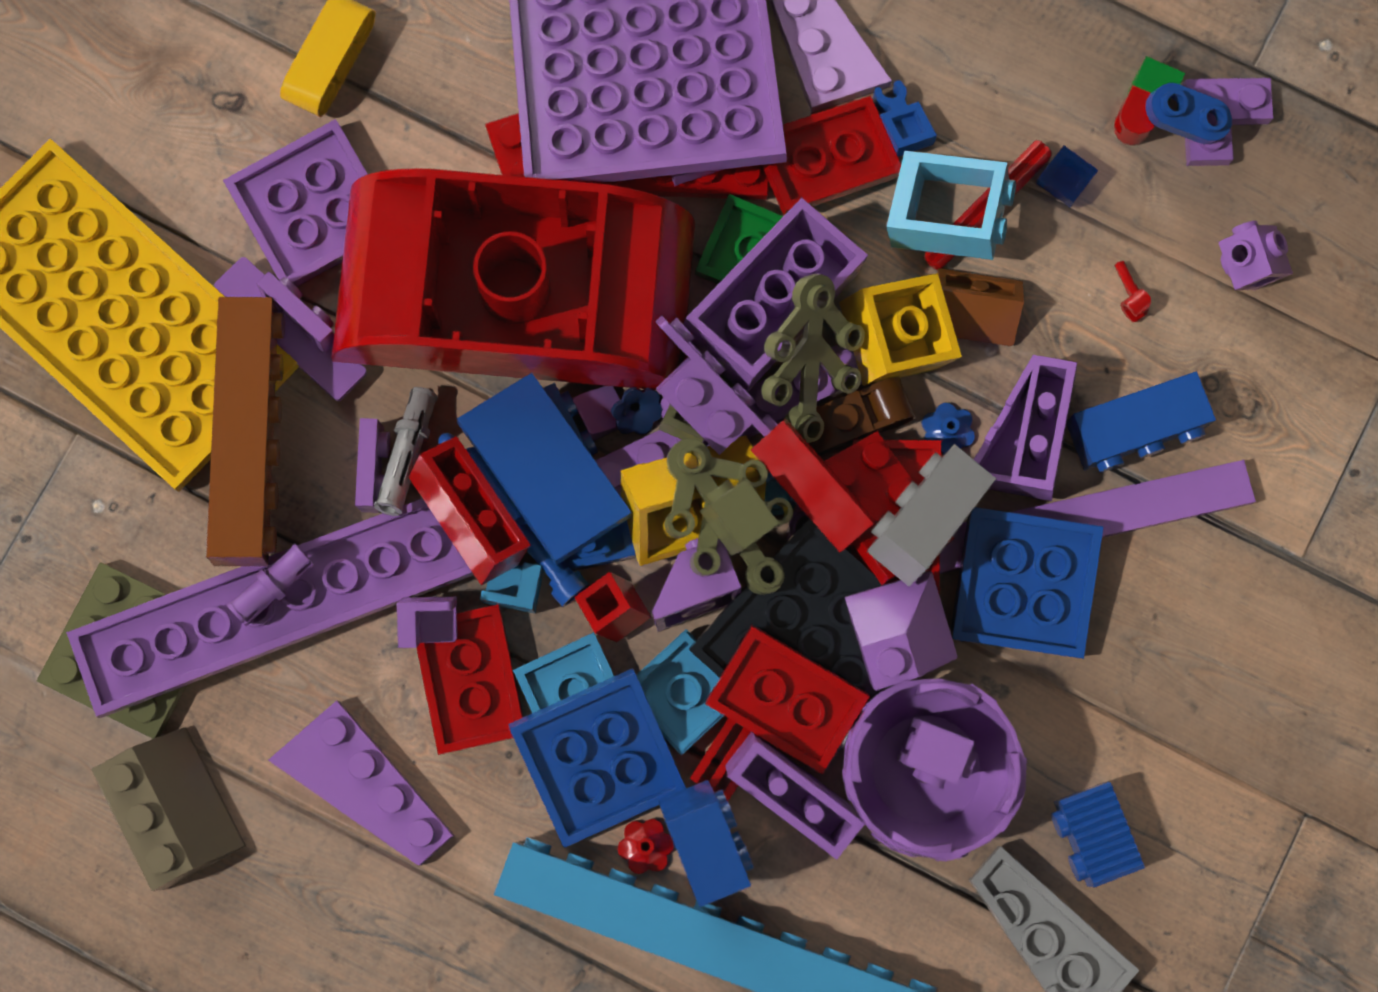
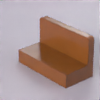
(983, 306)

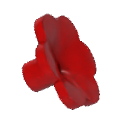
(652, 833)

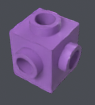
(1255, 256)

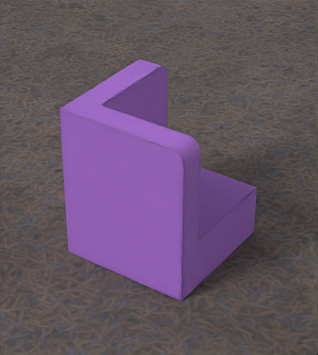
(426, 620)

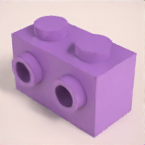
(936, 754)

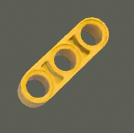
(327, 55)

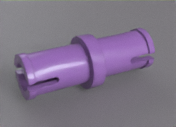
(270, 585)

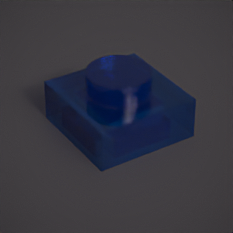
(1067, 176)

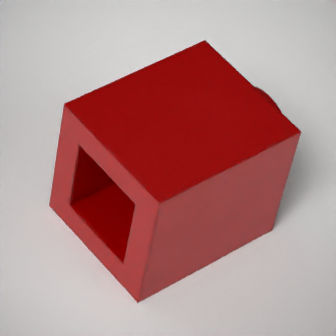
(612, 607)

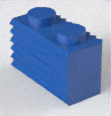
(1097, 835)

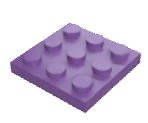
(300, 202)

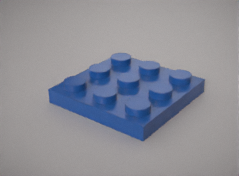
(1026, 582)
(597, 757)

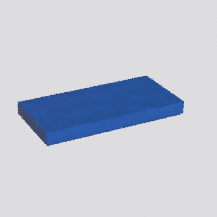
(544, 468)

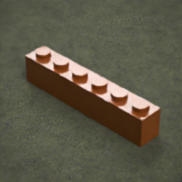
(244, 431)

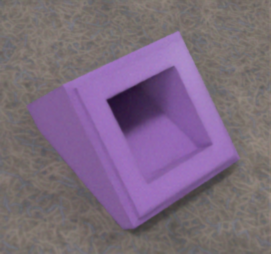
(595, 411)

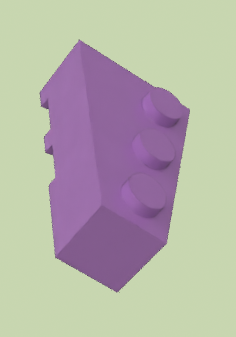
(1030, 431)

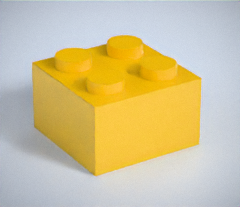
(903, 327)

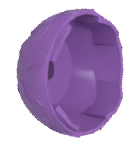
(920, 816)

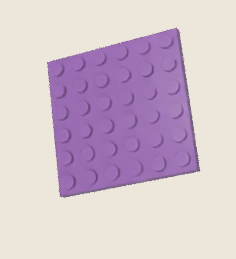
(644, 87)

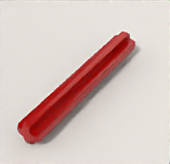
(1021, 171)

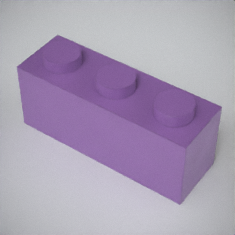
(794, 795)

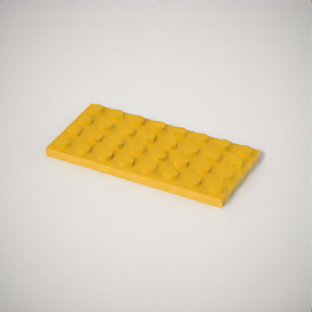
(111, 312)

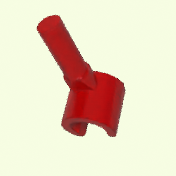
(1139, 301)

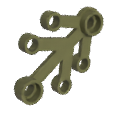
(813, 304)
(701, 479)

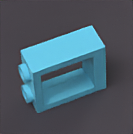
(944, 238)

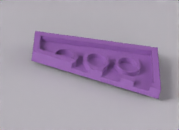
(357, 778)

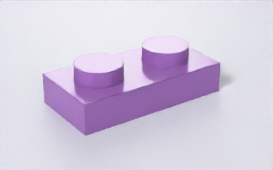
(372, 447)

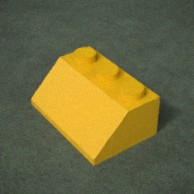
(650, 493)

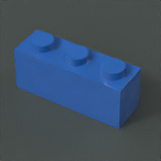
(1141, 422)

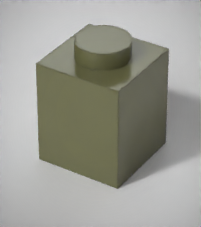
(737, 515)

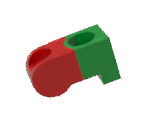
(1132, 122)

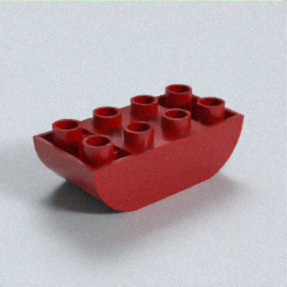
(512, 277)

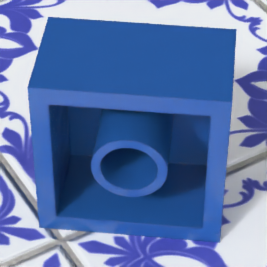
(702, 836)

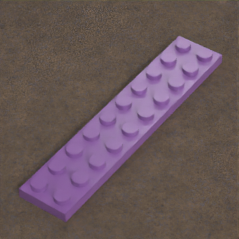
(197, 635)

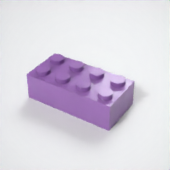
(759, 290)

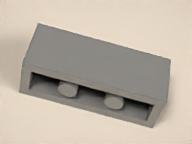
(929, 513)

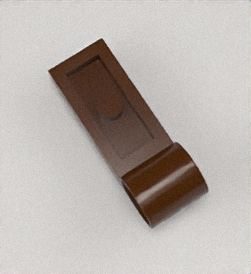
(862, 414)

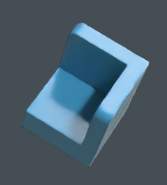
(516, 588)

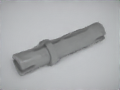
(411, 434)

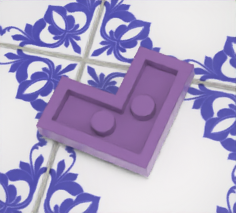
(1249, 104)

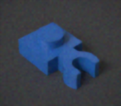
(904, 123)

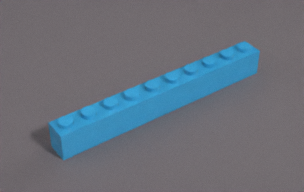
(679, 931)

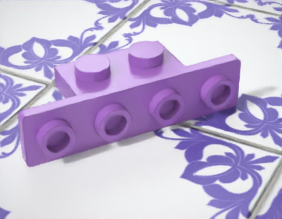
(307, 331)
(704, 397)

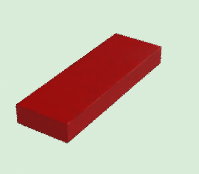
(813, 485)

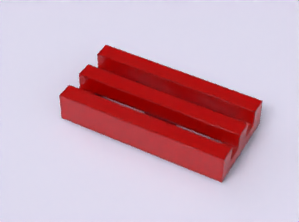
(711, 752)

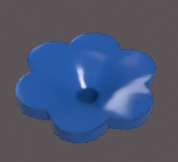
(936, 427)

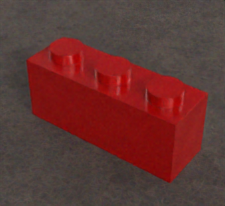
(469, 510)

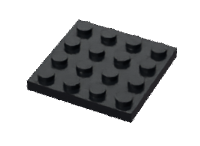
(802, 613)

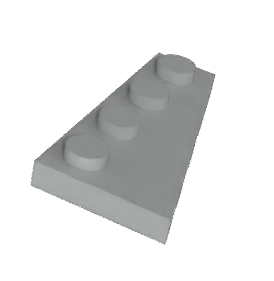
(1047, 933)

